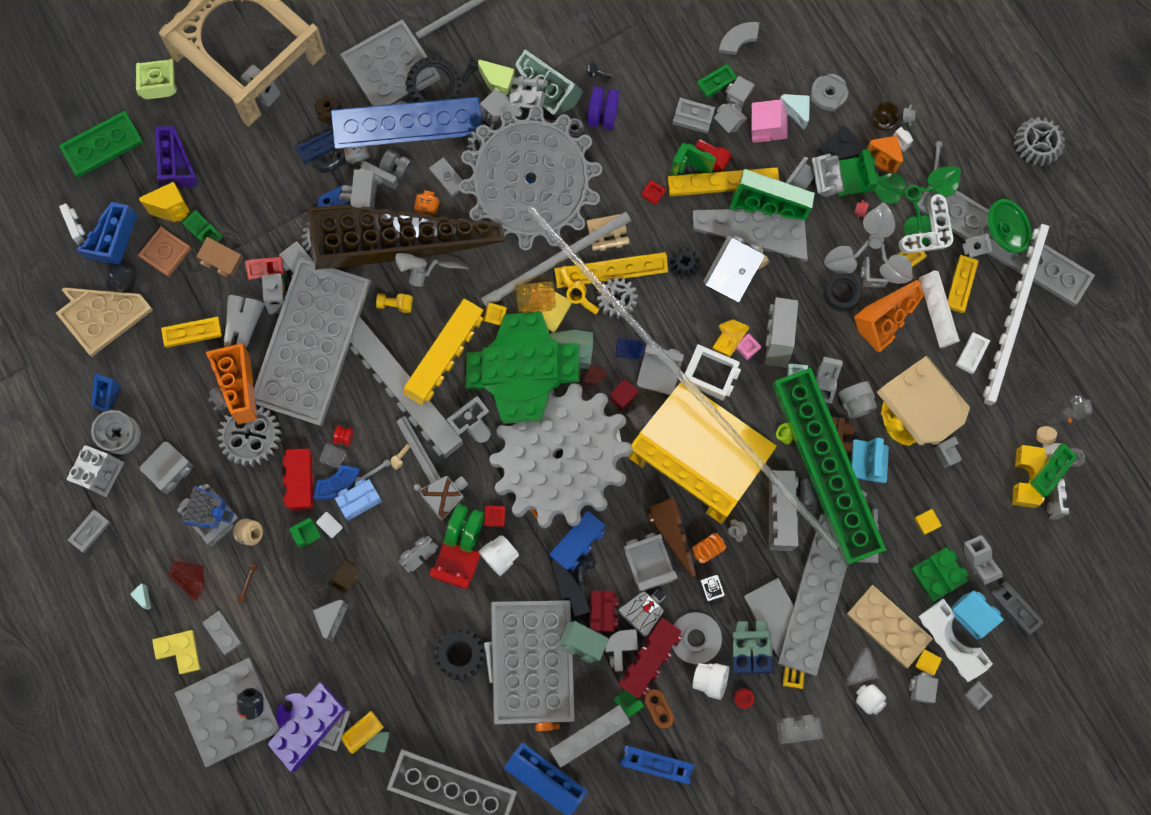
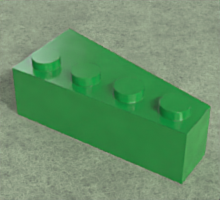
(771, 196)

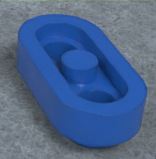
(334, 197)

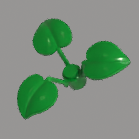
(891, 187)

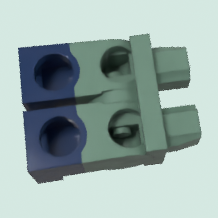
(752, 649)

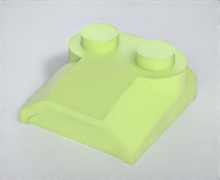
(155, 79)

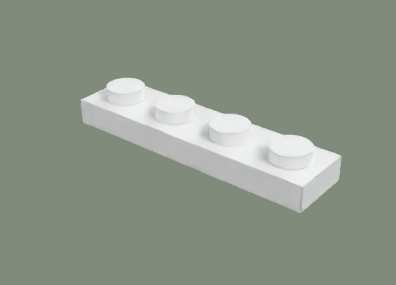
(939, 309)

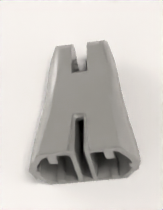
(241, 319)

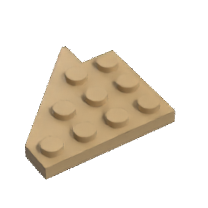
(101, 316)

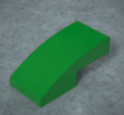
(201, 228)

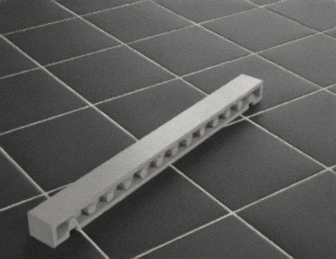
(392, 375)

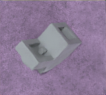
(827, 377)
(980, 560)
(621, 642)

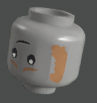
(356, 155)

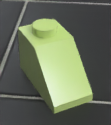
(496, 76)

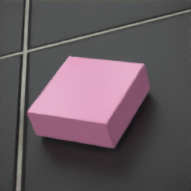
(748, 346)

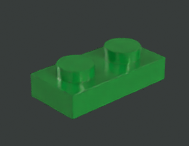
(716, 81)

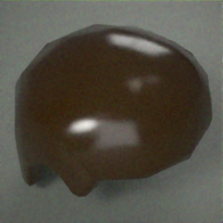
(885, 116)

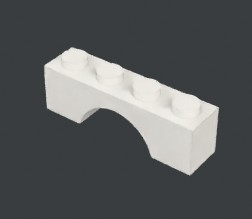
(969, 661)

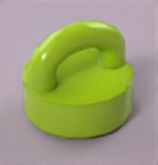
(784, 434)

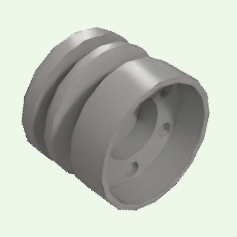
(105, 435)

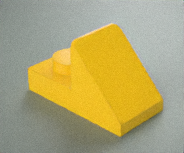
(730, 338)

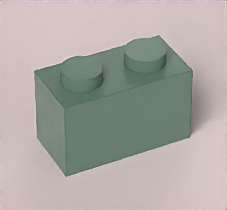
(583, 642)

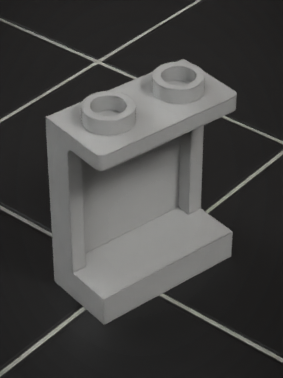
(210, 535)
(649, 562)

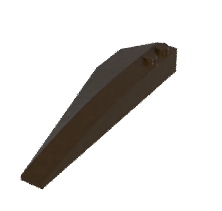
(368, 236)

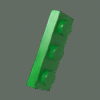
(1053, 470)

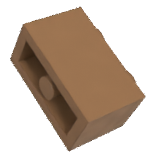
(219, 257)

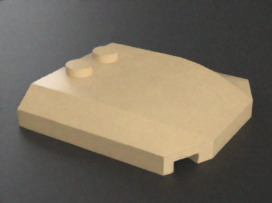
(925, 402)

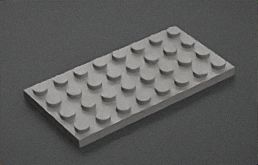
(310, 342)

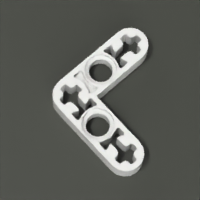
(934, 236)

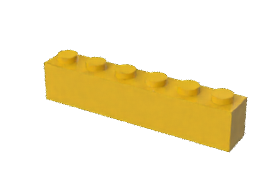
(442, 352)

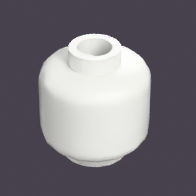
(871, 699)

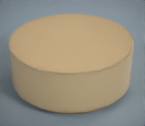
(1046, 435)

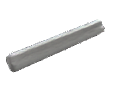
(418, 449)

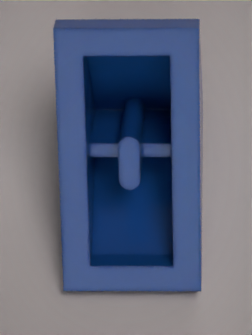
(104, 392)

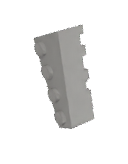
(782, 514)

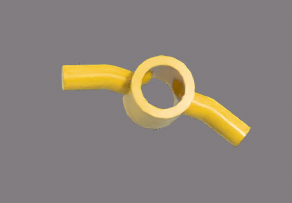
(579, 285)

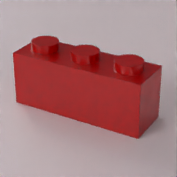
(298, 479)

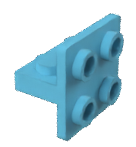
(870, 460)

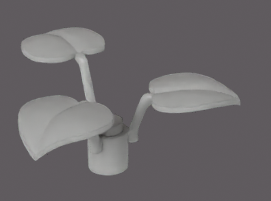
(879, 224)
(417, 265)

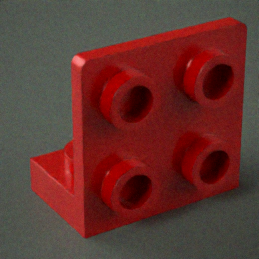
(455, 566)

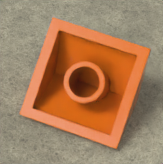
(886, 153)

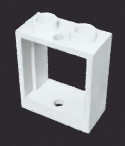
(705, 387)

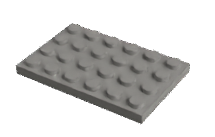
(529, 665)

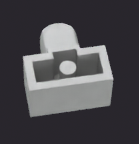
(470, 419)

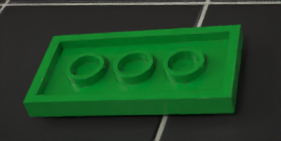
(101, 144)

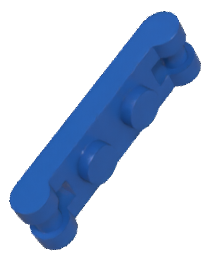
(657, 765)

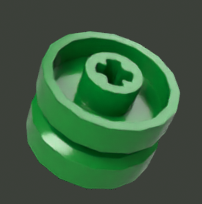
(461, 527)

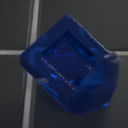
(629, 348)

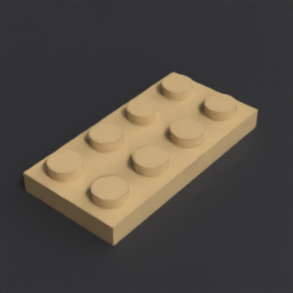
(889, 626)

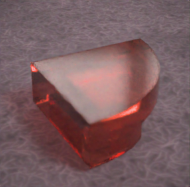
(594, 375)

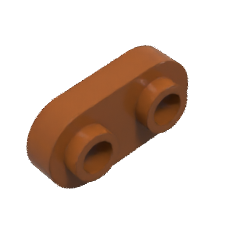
(658, 709)

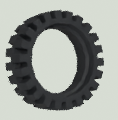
(435, 62)

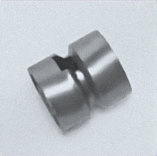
(396, 165)

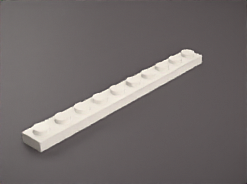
(1012, 322)

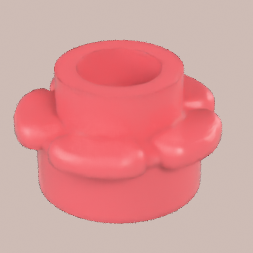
(861, 209)

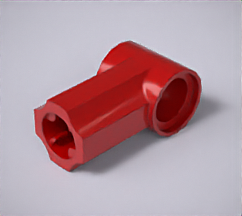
(722, 155)

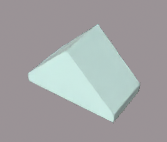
(797, 108)

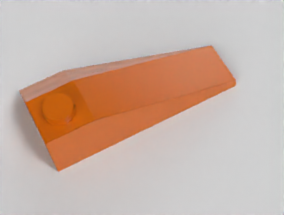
(882, 318)

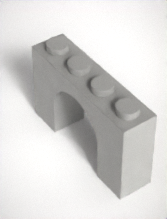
(590, 736)

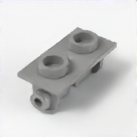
(411, 557)

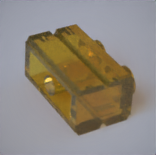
(535, 297)

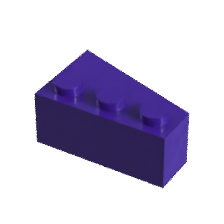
(172, 160)

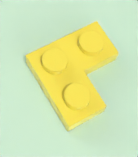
(181, 645)

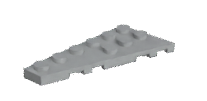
(771, 232)

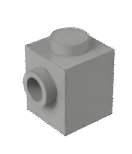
(739, 91)
(730, 117)
(923, 688)

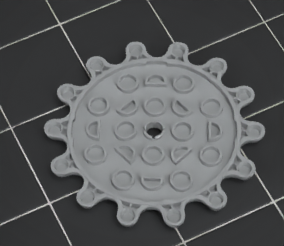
(530, 148)
(579, 475)

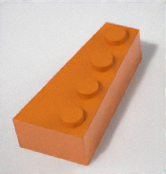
(235, 379)

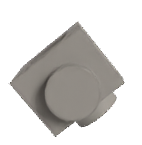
(985, 247)

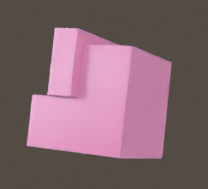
(769, 121)

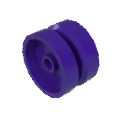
(603, 108)

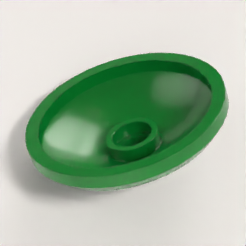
(1009, 226)

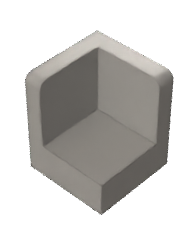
(947, 452)

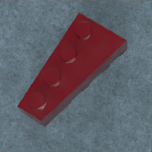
(650, 658)

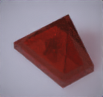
(188, 577)

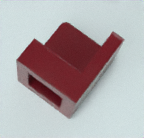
(623, 395)

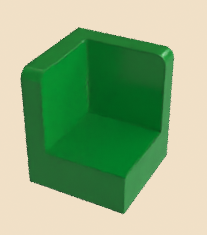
(305, 533)
(628, 703)

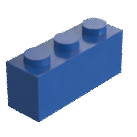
(578, 541)

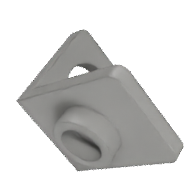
(865, 274)

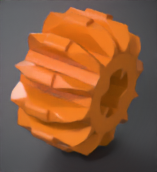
(708, 548)

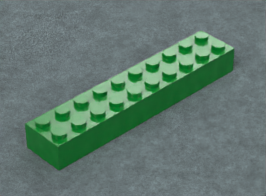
(828, 466)

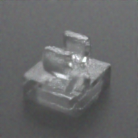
(218, 398)

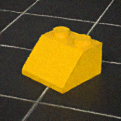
(166, 203)

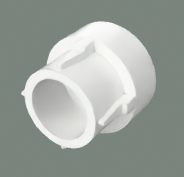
(499, 554)
(711, 679)

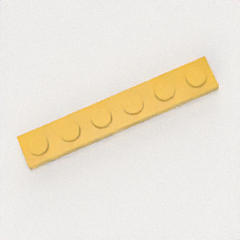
(711, 182)
(618, 268)

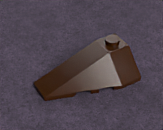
(667, 522)

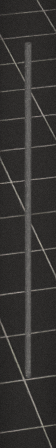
(683, 378)

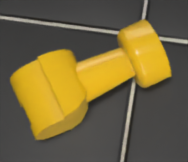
(402, 302)

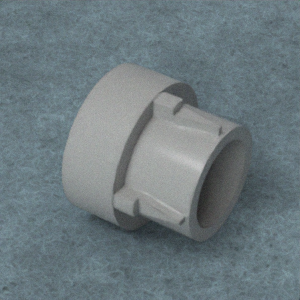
(858, 399)

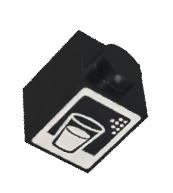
(712, 589)

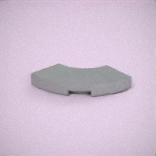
(738, 36)

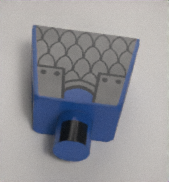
(206, 510)

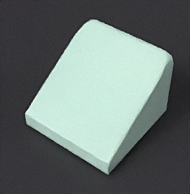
(141, 595)

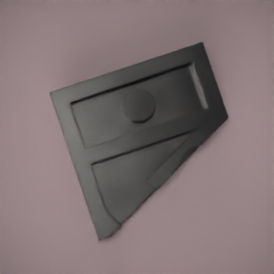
(842, 144)

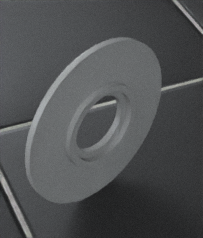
(712, 635)

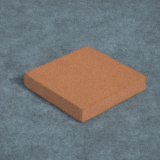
(164, 252)

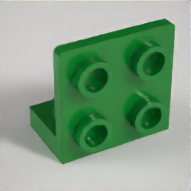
(695, 158)

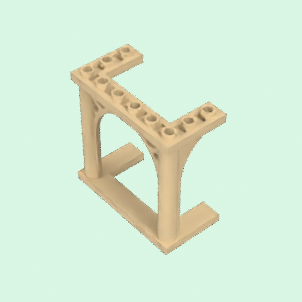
(179, 46)

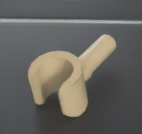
(396, 461)

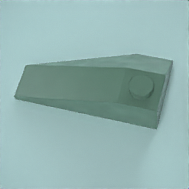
(560, 91)
(583, 338)

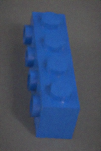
(545, 779)

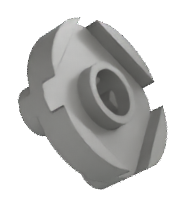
(825, 101)

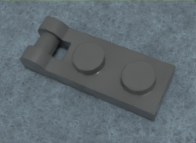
(1017, 608)

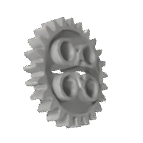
(245, 452)

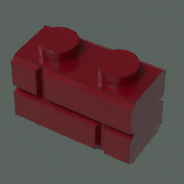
(602, 611)

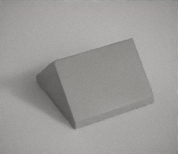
(330, 618)

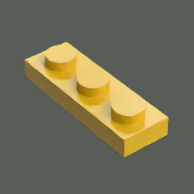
(962, 283)
(191, 332)

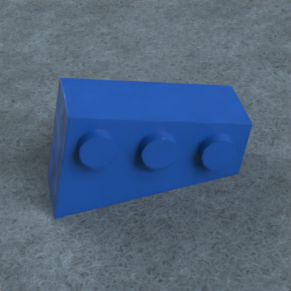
(111, 235)

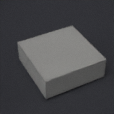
(978, 695)

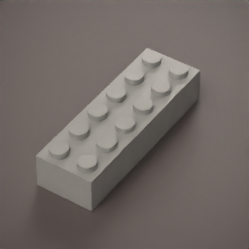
(448, 787)

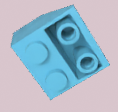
(976, 614)

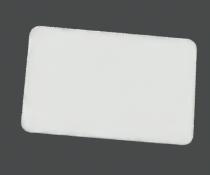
(329, 524)

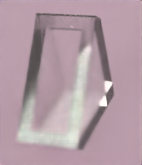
(863, 669)

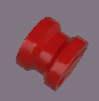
(343, 436)

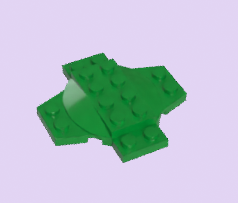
(522, 367)

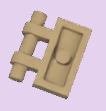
(601, 245)

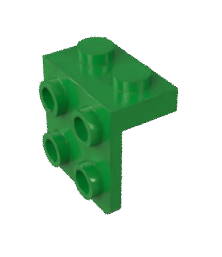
(858, 174)

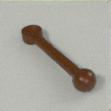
(241, 598)

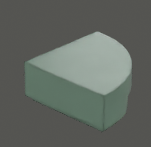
(378, 742)

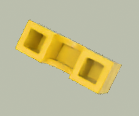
(1031, 460)

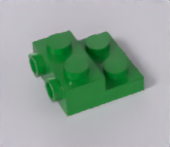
(940, 574)

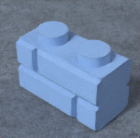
(357, 499)

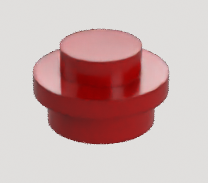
(744, 698)

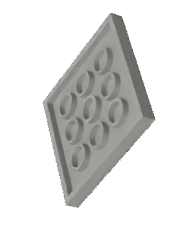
(384, 63)
(213, 713)

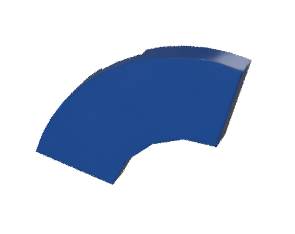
(330, 487)

